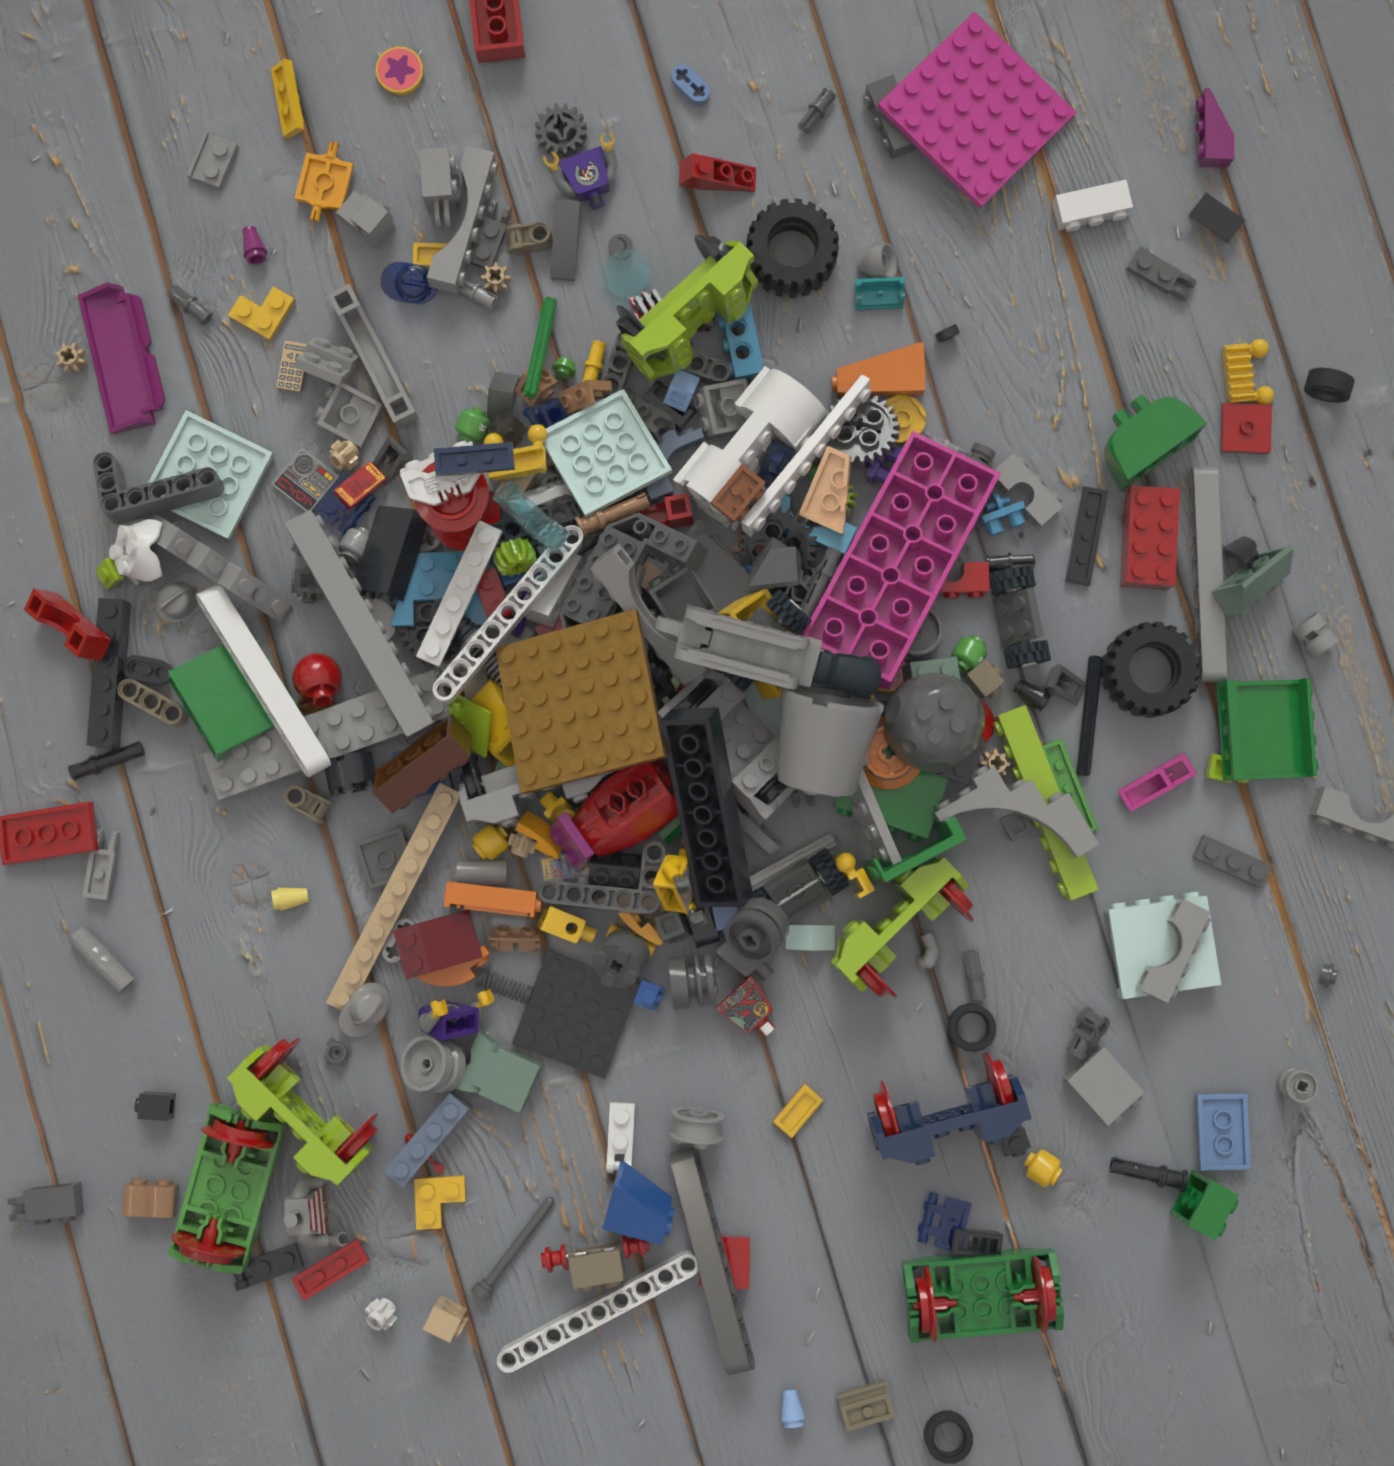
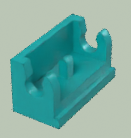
(879, 293)

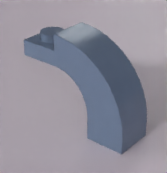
(670, 447)

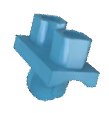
(992, 520)

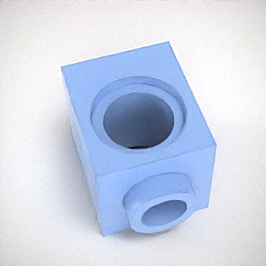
(681, 390)

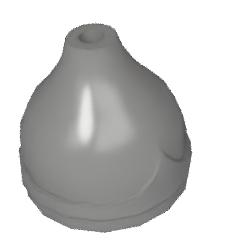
(879, 262)

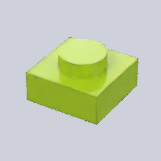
(108, 574)

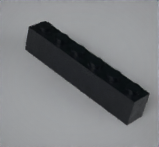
(105, 702)

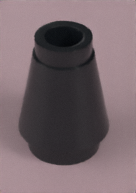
(1033, 695)

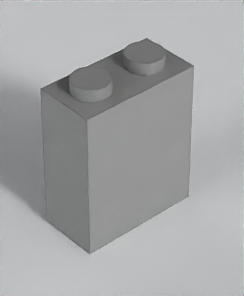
(1104, 1086)

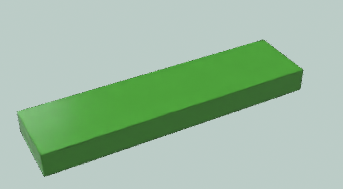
(1067, 778)

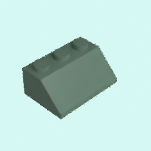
(1252, 584)

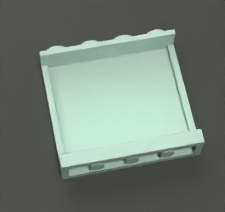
(1146, 939)

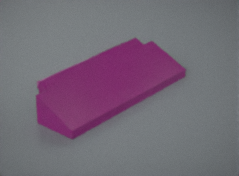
(122, 357)

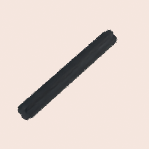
(1089, 715)

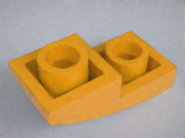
(538, 829)
(647, 931)

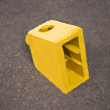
(555, 921)

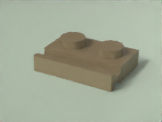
(865, 1405)

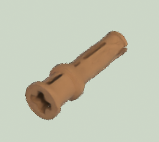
(602, 518)

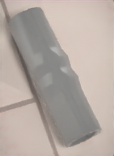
(101, 959)

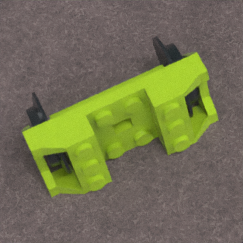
(722, 284)

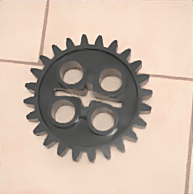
(862, 430)

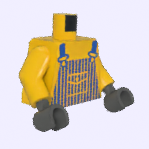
(675, 887)

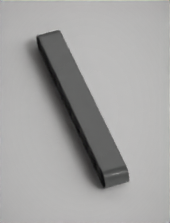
(712, 1261)

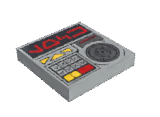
(305, 480)

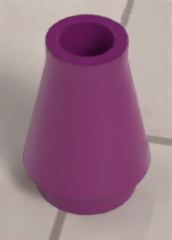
(253, 246)

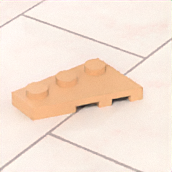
(829, 491)

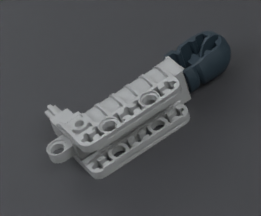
(767, 653)

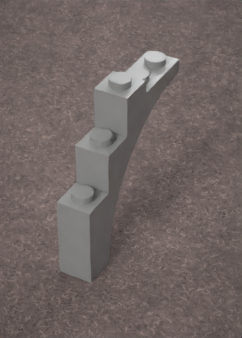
(222, 570)
(1058, 815)

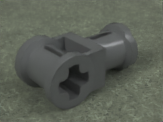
(1087, 1032)

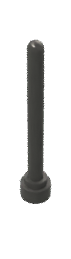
(484, 1288)

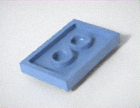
(1222, 1131)

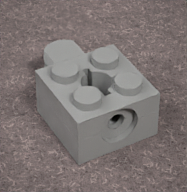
(439, 183)

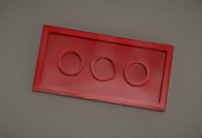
(48, 833)

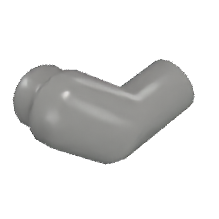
(932, 952)

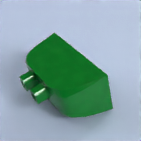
(1149, 437)

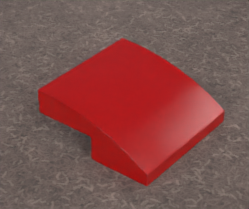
(738, 1256)

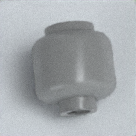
(353, 544)

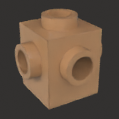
(545, 389)

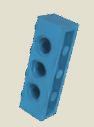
(748, 341)

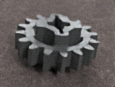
(550, 132)

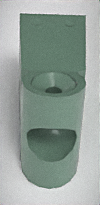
(500, 1073)

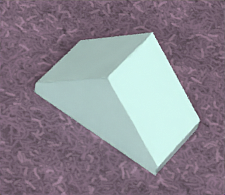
(811, 937)

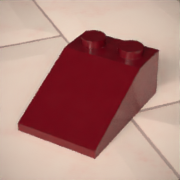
(437, 944)

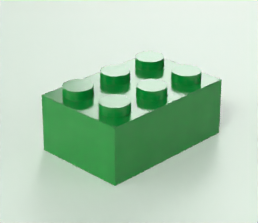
(1205, 1205)

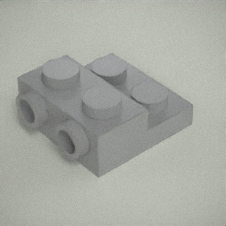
(327, 361)
(718, 407)
(347, 413)

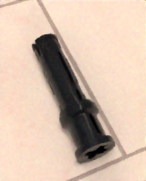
(1159, 1175)

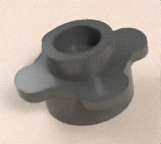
(331, 1056)

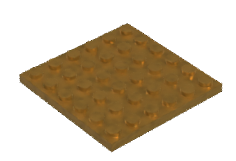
(580, 702)

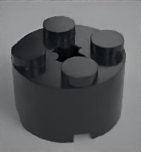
(351, 772)

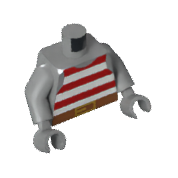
(307, 1214)

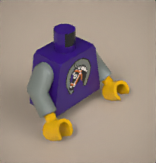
(586, 174)
(450, 1019)

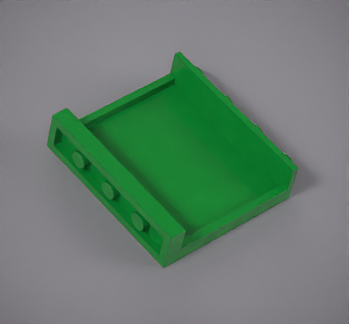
(220, 701)
(1266, 729)
(907, 807)
(950, 835)

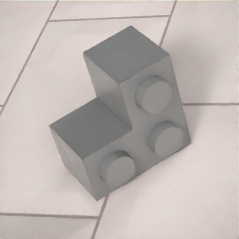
(367, 218)

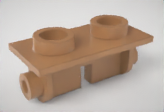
(504, 937)

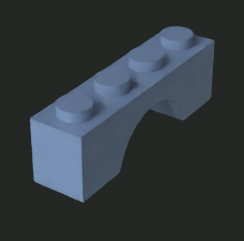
(427, 1138)

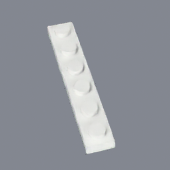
(459, 594)

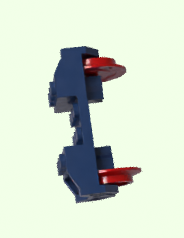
(992, 1112)

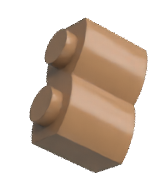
(150, 1199)

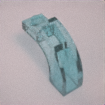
(531, 517)

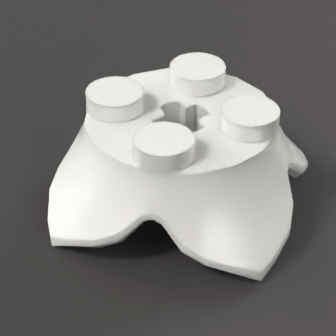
(133, 551)

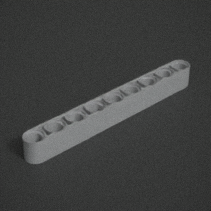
(1207, 573)

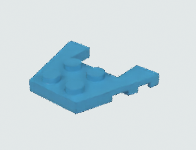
(429, 583)

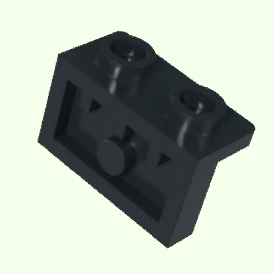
(615, 870)

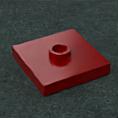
(1246, 428)

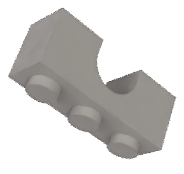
(1042, 503)

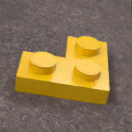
(265, 318)
(431, 1193)

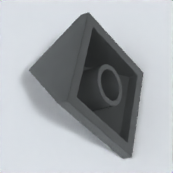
(775, 566)

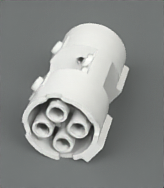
(774, 410)

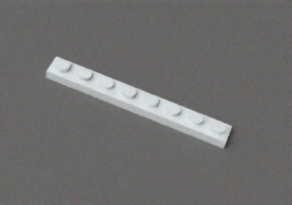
(802, 461)

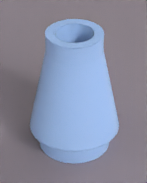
(792, 1412)

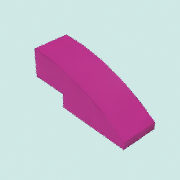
(1157, 781)

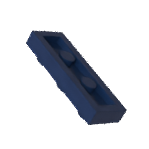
(474, 459)

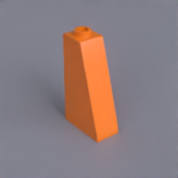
(889, 373)

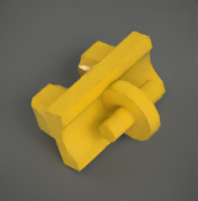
(556, 806)

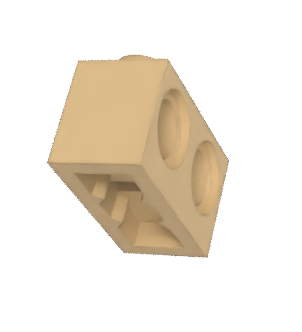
(446, 1319)

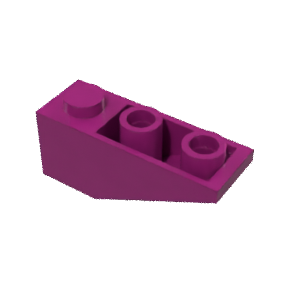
(1216, 138)

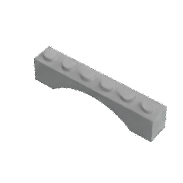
(450, 262)
(373, 356)
(617, 574)

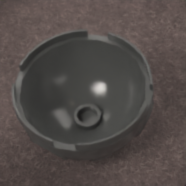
(933, 722)

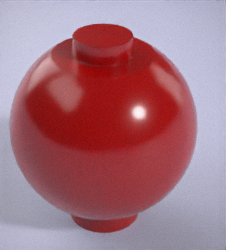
(317, 678)

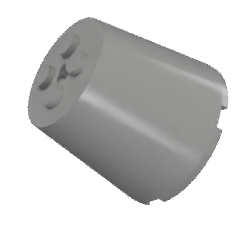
(825, 739)

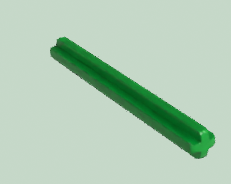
(540, 347)

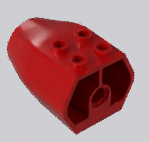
(627, 808)

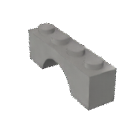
(1335, 808)
(1188, 923)

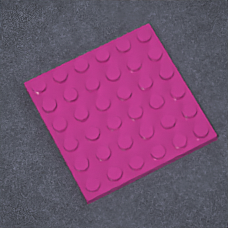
(976, 110)

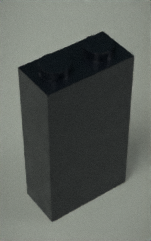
(390, 553)

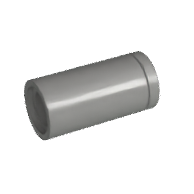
(482, 872)

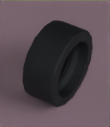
(1329, 385)
(990, 1027)
(956, 1455)

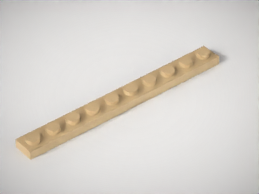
(395, 895)

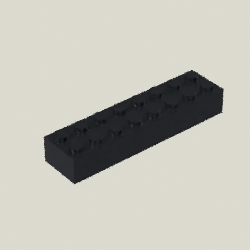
(707, 807)

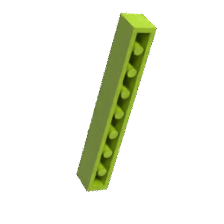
(1029, 763)

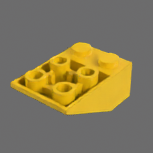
(499, 742)

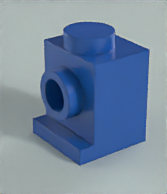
(649, 995)

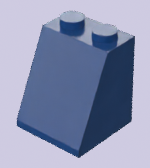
(638, 1207)

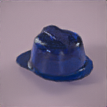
(407, 283)

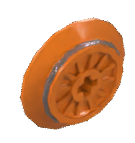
(884, 772)

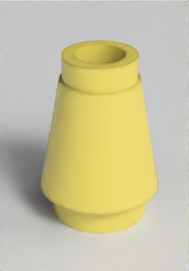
(287, 898)

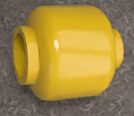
(490, 842)
(1043, 1168)

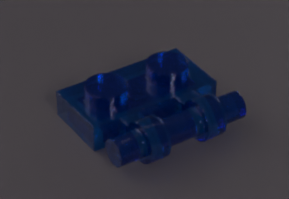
(333, 509)
(953, 1215)

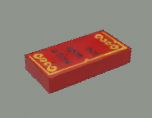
(360, 485)

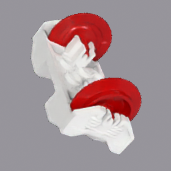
(452, 502)

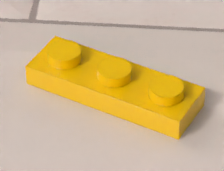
(287, 98)

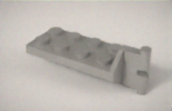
(873, 823)

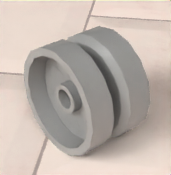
(432, 1065)

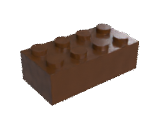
(422, 764)

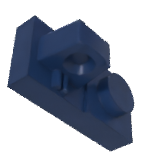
(775, 462)

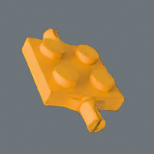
(324, 181)

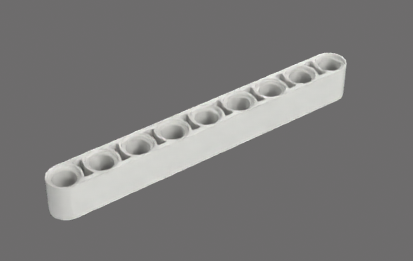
(505, 626)
(263, 680)
(592, 1321)

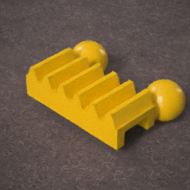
(1238, 373)
(527, 459)
(846, 863)

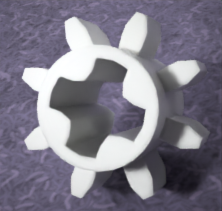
(380, 1314)

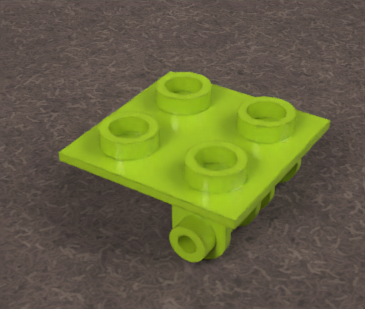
(475, 720)

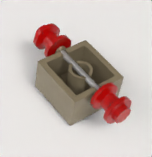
(595, 1263)

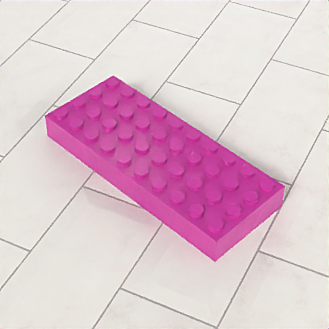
(902, 554)

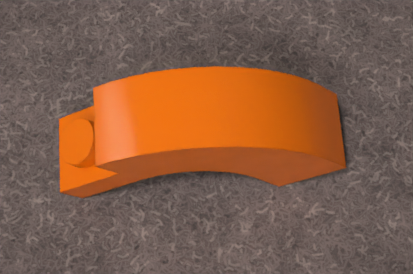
(456, 974)

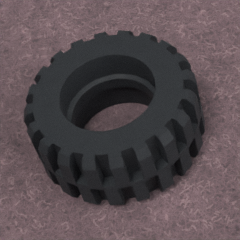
(793, 218)
(1181, 659)

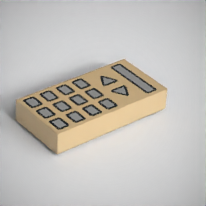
(289, 377)

